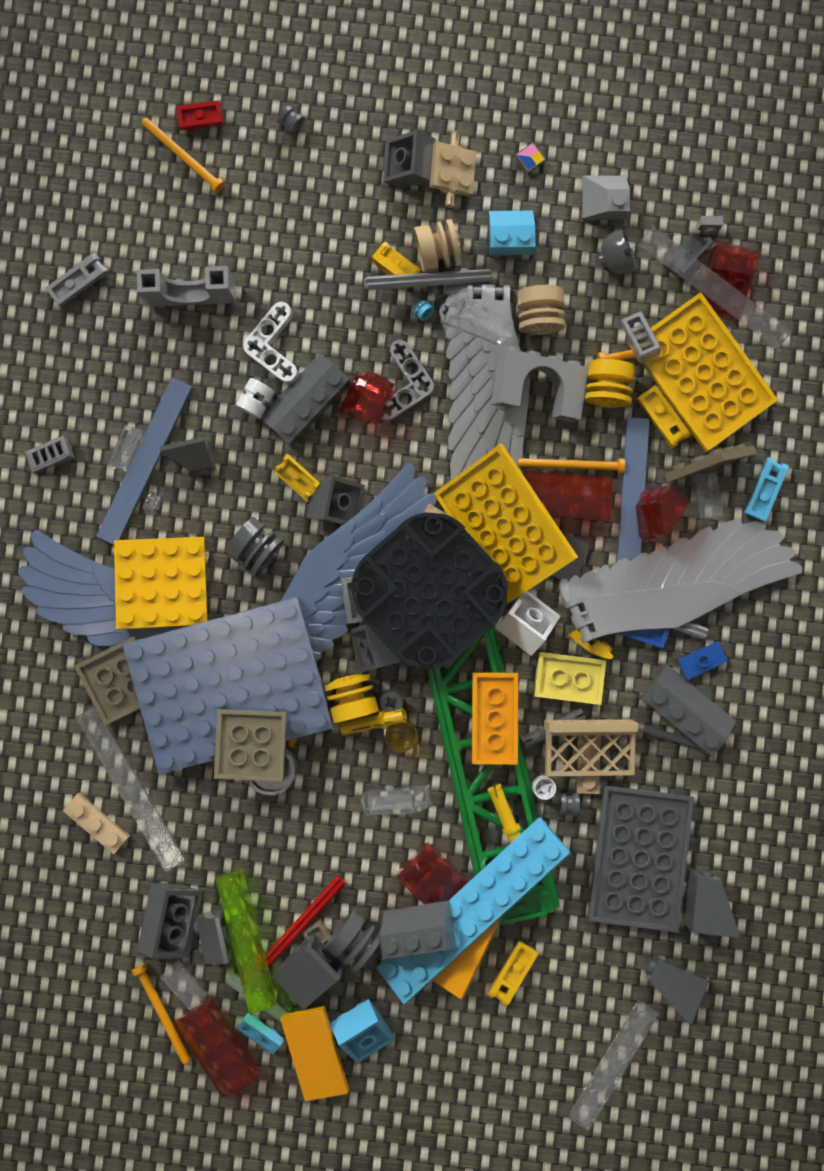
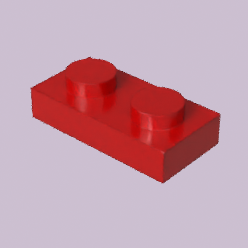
(200, 115)

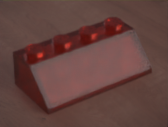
(573, 495)
(217, 1048)

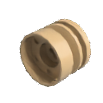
(437, 246)
(541, 309)

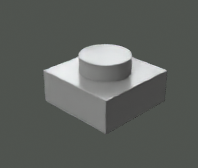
(709, 224)

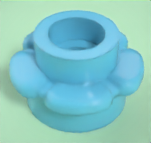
(423, 310)

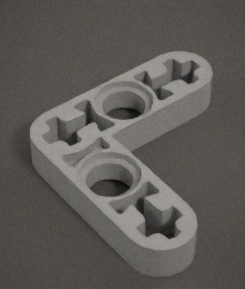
(413, 387)

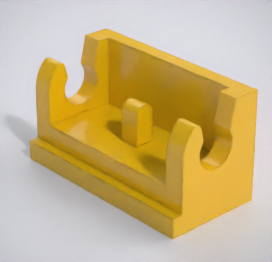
(392, 262)
(297, 477)

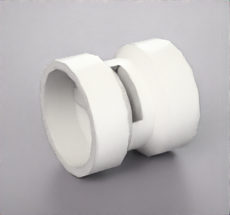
(547, 787)

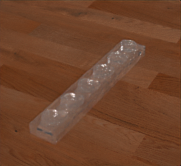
(613, 1065)

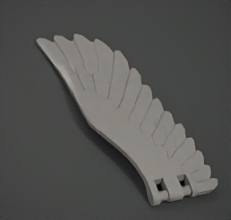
(476, 422)
(679, 581)

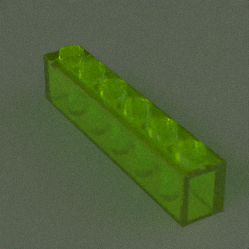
(246, 941)

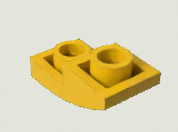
(597, 648)

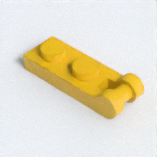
(663, 416)
(513, 972)

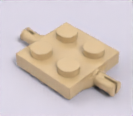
(452, 169)

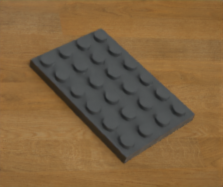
(640, 858)

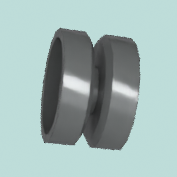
(277, 787)

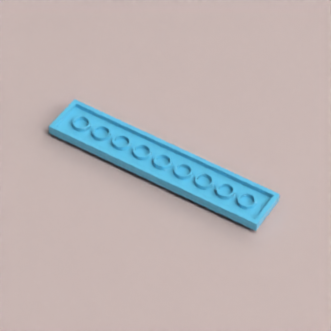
(481, 905)

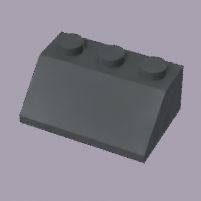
(169, 921)
(417, 930)

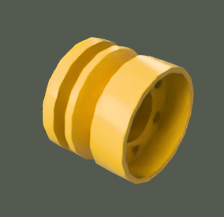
(610, 382)
(351, 698)

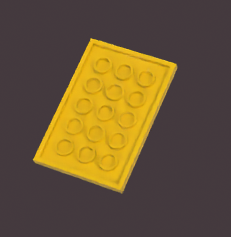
(706, 373)
(507, 520)

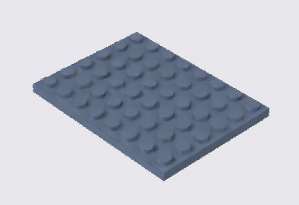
(230, 663)

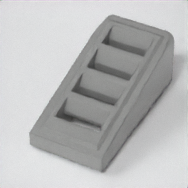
(648, 354)
(66, 456)

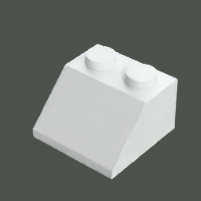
(528, 622)

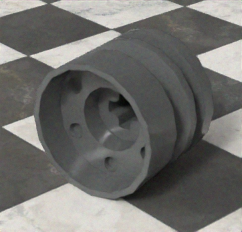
(251, 544)
(354, 941)

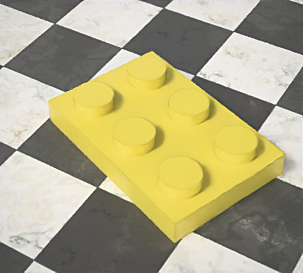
(570, 678)

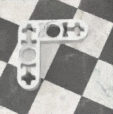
(265, 341)

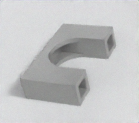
(215, 288)
(567, 377)

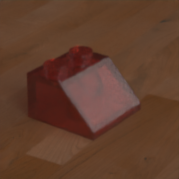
(367, 397)
(659, 511)

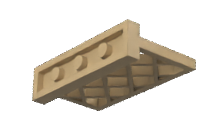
(590, 727)

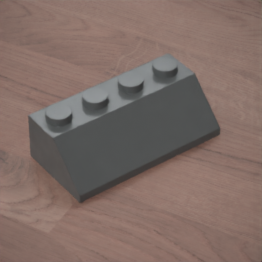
(305, 400)
(688, 710)

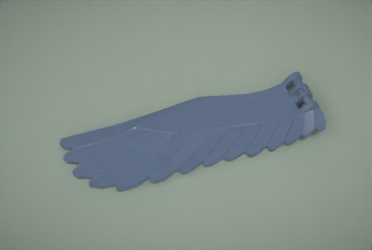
(338, 555)
(75, 592)

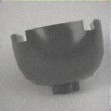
(617, 253)

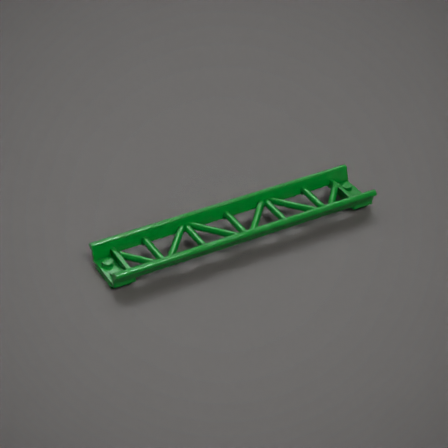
(543, 896)

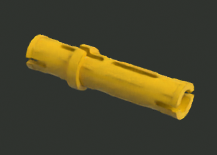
(380, 720)
(506, 817)

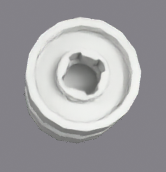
(254, 406)

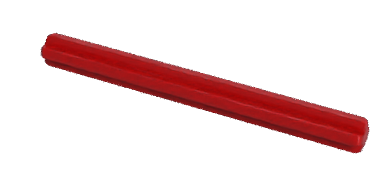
(304, 920)

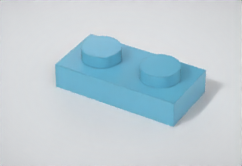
(260, 1033)

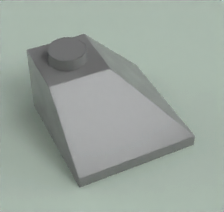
(605, 198)

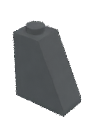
(678, 985)

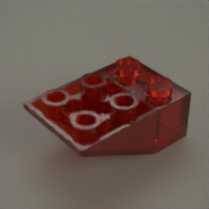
(734, 265)
(430, 876)

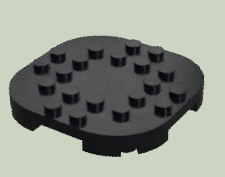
(429, 590)

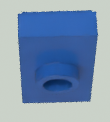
(702, 660)

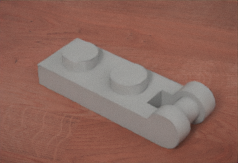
(77, 280)

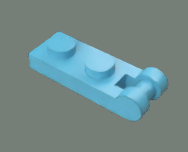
(766, 490)

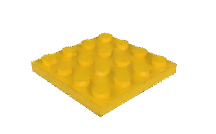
(160, 583)

